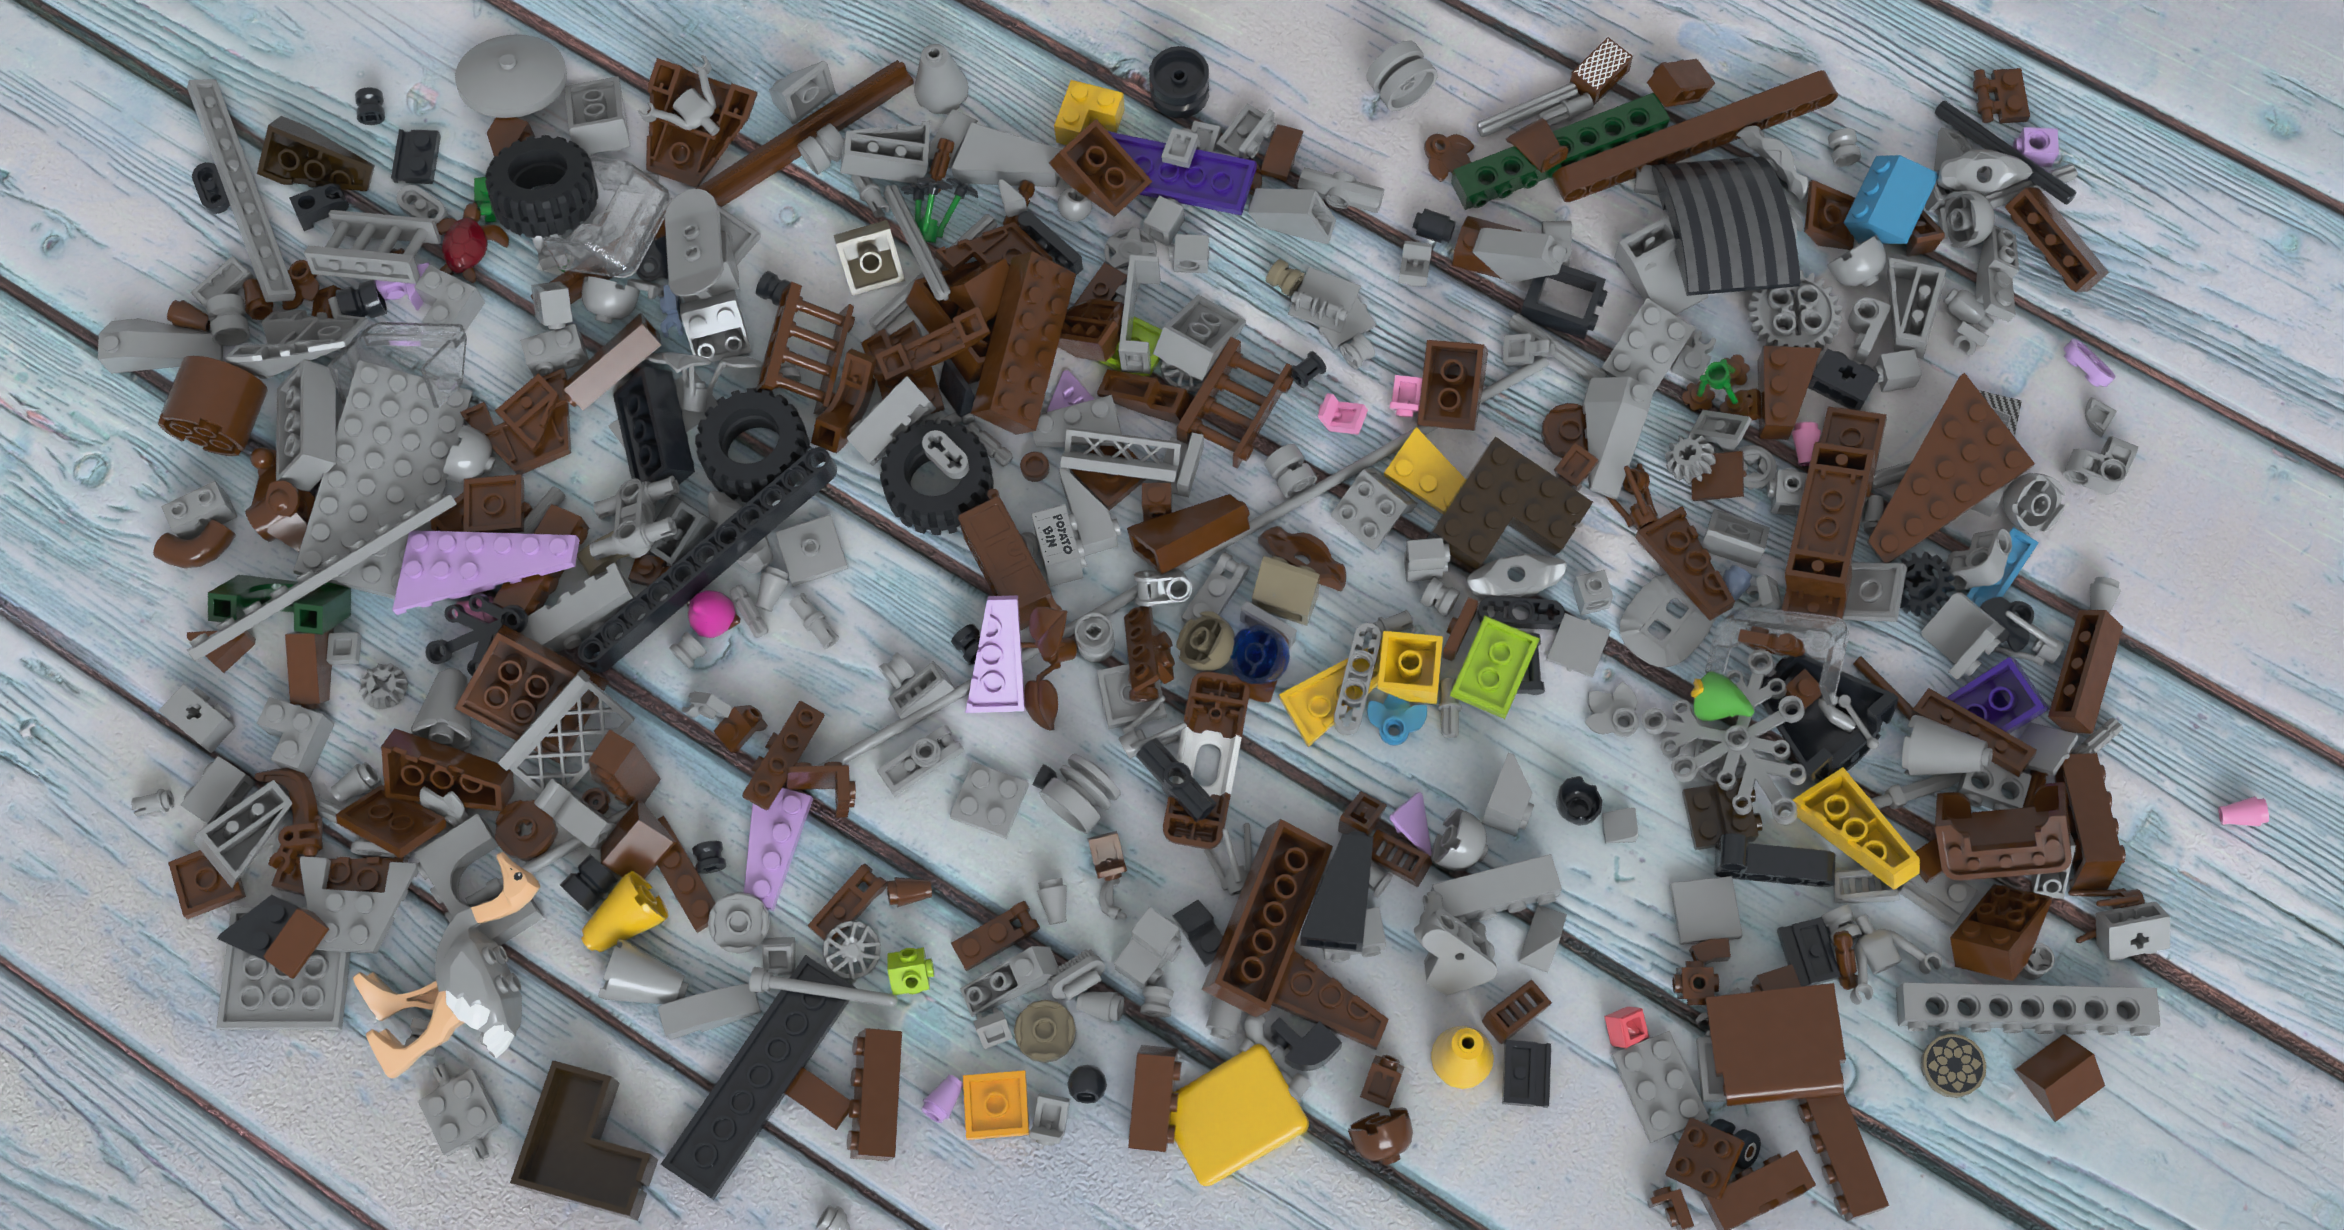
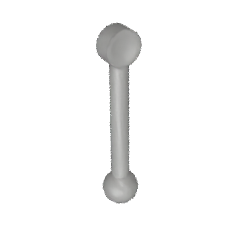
(1844, 702)

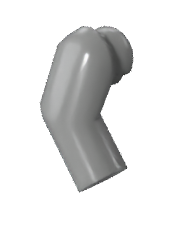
(1255, 1032)

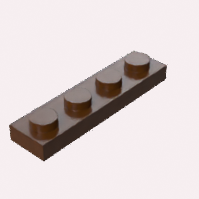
(2007, 750)
(686, 882)

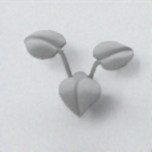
(694, 390)

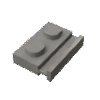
(1940, 897)

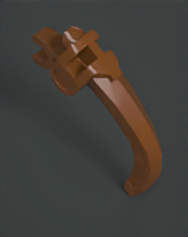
(307, 827)

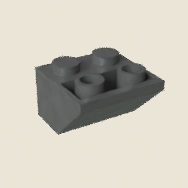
(691, 530)

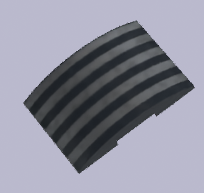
(1729, 225)

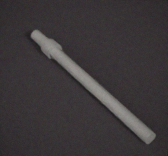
(495, 886)

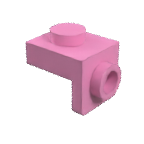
(1406, 395)
(1342, 416)

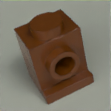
(1156, 500)

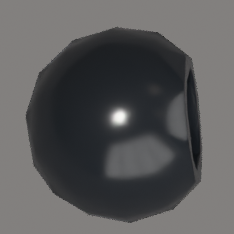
(1087, 1084)

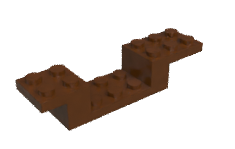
(1831, 512)

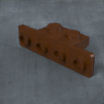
(1147, 649)
(783, 753)

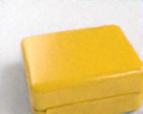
(1235, 1115)

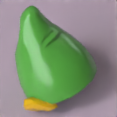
(1719, 698)

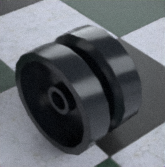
(1179, 82)

